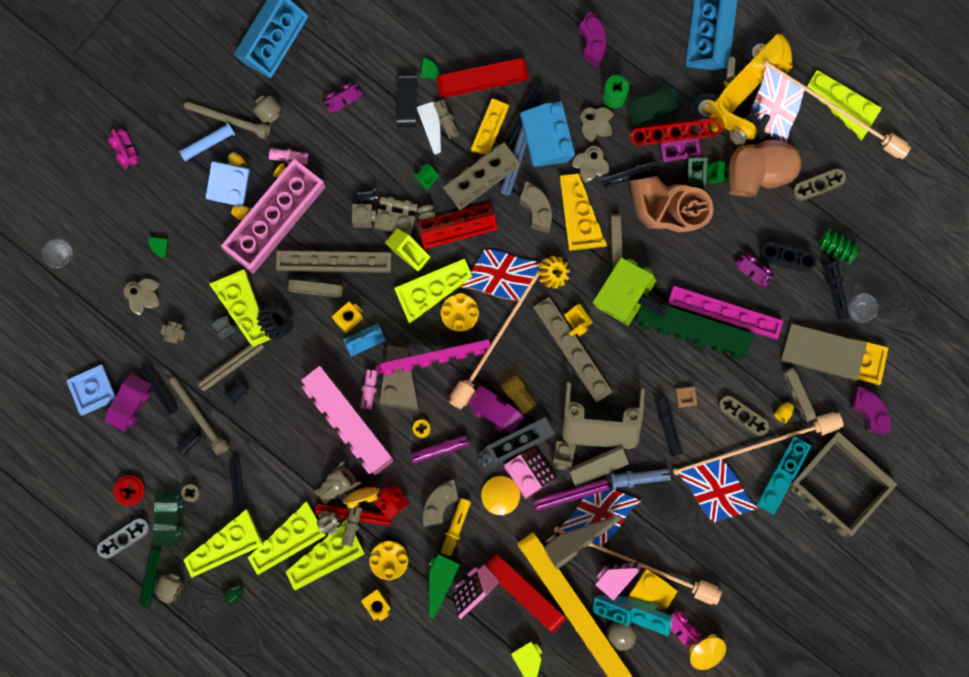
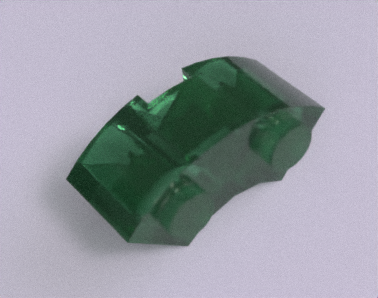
(654, 107)
(167, 518)

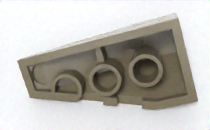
(567, 545)

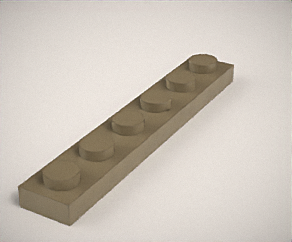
(333, 261)
(572, 350)

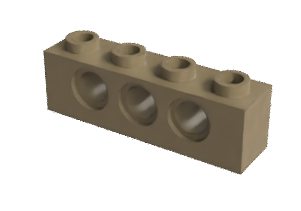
(492, 175)

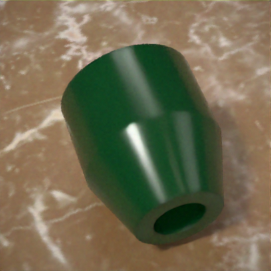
(232, 594)

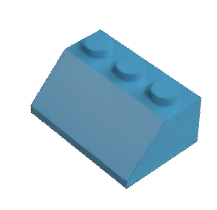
(547, 134)

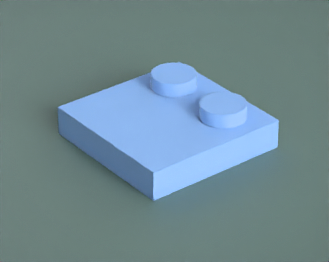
(227, 183)
(91, 390)

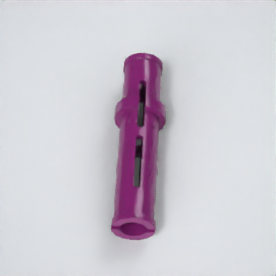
(439, 449)

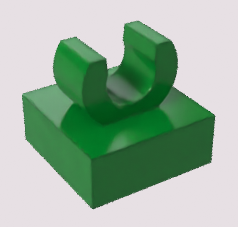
(715, 172)
(426, 176)

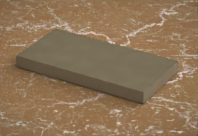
(824, 352)

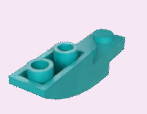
(783, 475)
(632, 610)

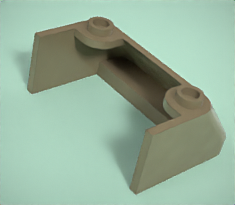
(598, 432)

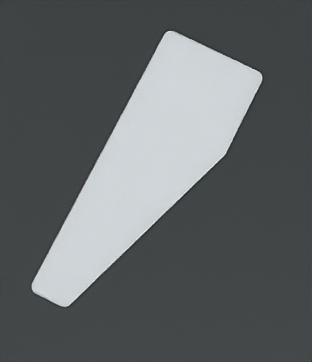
(431, 125)

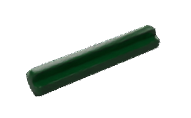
(150, 577)

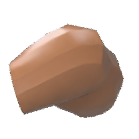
(763, 165)
(671, 207)

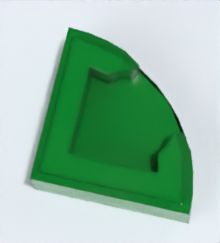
(429, 70)
(158, 246)

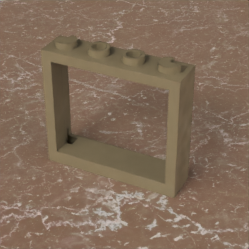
(865, 463)

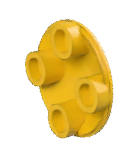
(459, 312)
(368, 494)
(500, 495)
(388, 560)
(707, 652)

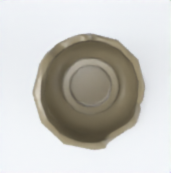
(620, 636)

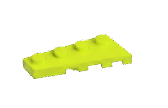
(847, 101)
(425, 292)
(240, 301)
(287, 540)
(230, 542)
(324, 559)

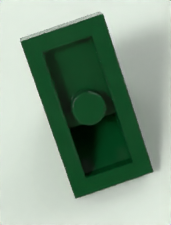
(696, 172)

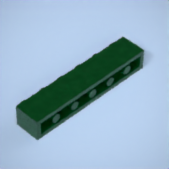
(698, 330)

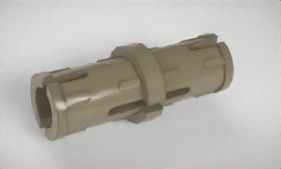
(446, 119)
(351, 526)

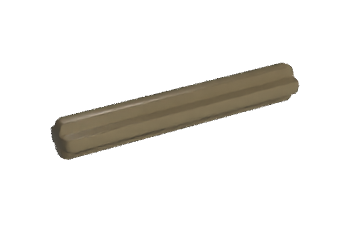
(229, 366)

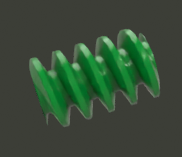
(615, 91)
(839, 246)

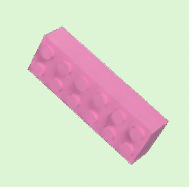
(273, 216)
(343, 416)

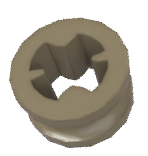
(426, 212)
(192, 487)

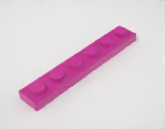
(725, 312)
(425, 360)

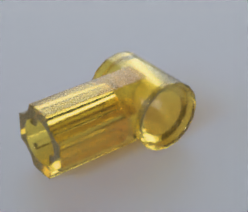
(515, 390)

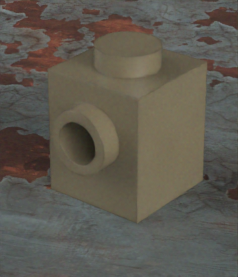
(363, 215)

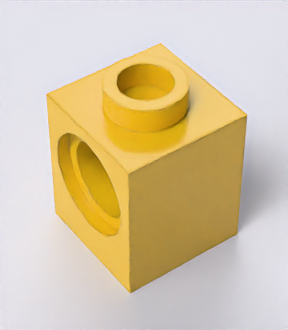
(346, 325)
(370, 599)

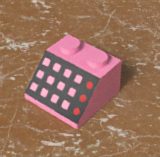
(530, 472)
(616, 577)
(473, 590)

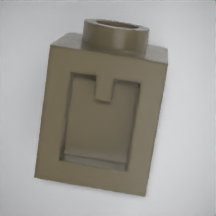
(563, 455)

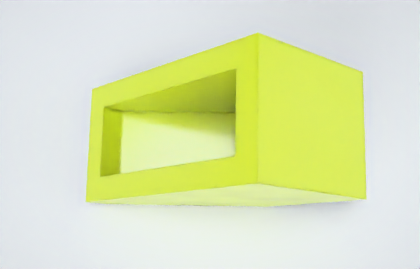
(407, 249)
(528, 659)

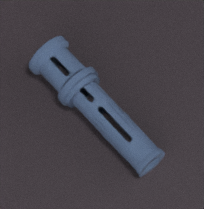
(630, 478)

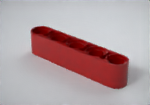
(482, 78)
(668, 131)
(525, 594)

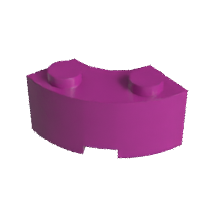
(594, 38)
(128, 402)
(494, 410)
(871, 410)

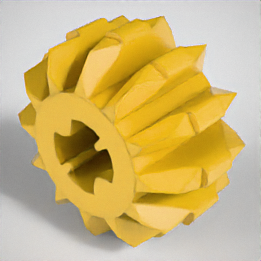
(560, 272)

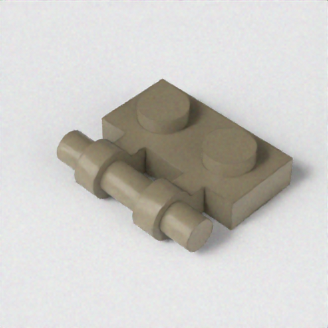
(390, 221)

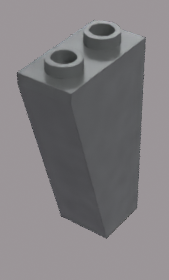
(514, 444)

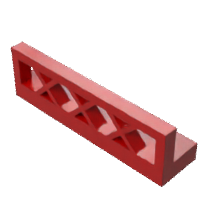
(458, 227)

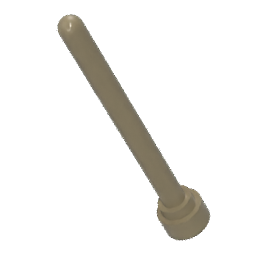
(261, 130)
(219, 445)

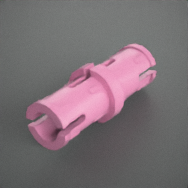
(288, 155)
(368, 389)

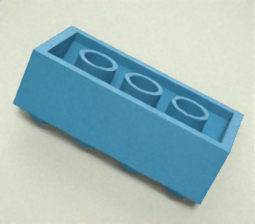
(711, 34)
(271, 36)

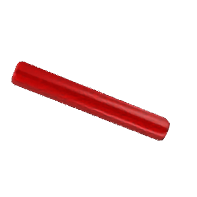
(370, 517)

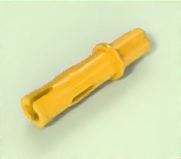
(455, 527)

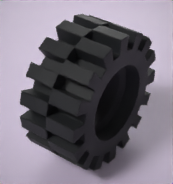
(283, 320)

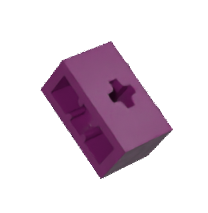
(679, 150)

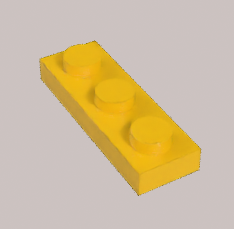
(490, 127)

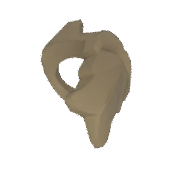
(337, 484)

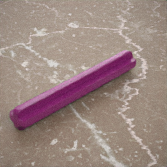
(571, 495)

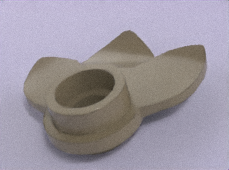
(598, 125)
(591, 167)
(145, 295)

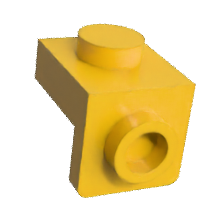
(578, 320)

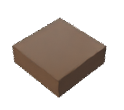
(686, 397)

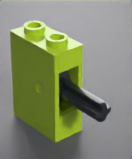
(627, 291)

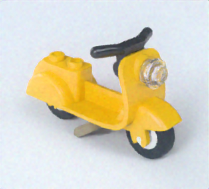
(740, 86)

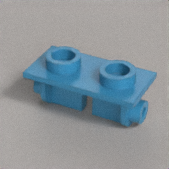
(364, 340)

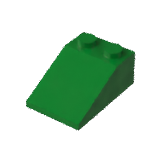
(441, 577)

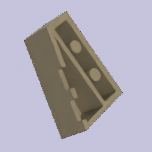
(398, 388)

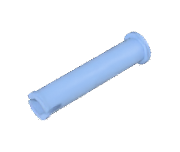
(206, 142)

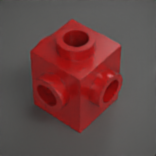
(391, 501)

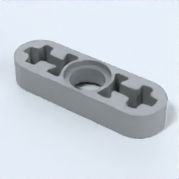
(113, 551)

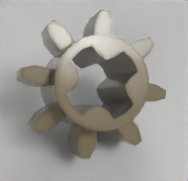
(172, 332)
(328, 522)

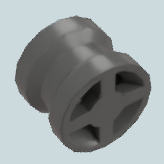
(223, 327)

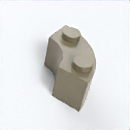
(537, 206)
(438, 503)

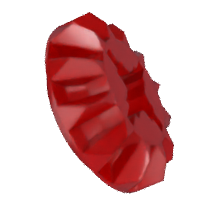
(124, 483)

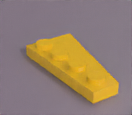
(580, 221)

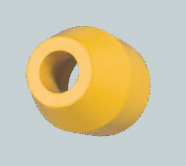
(237, 160)
(240, 211)
(784, 412)

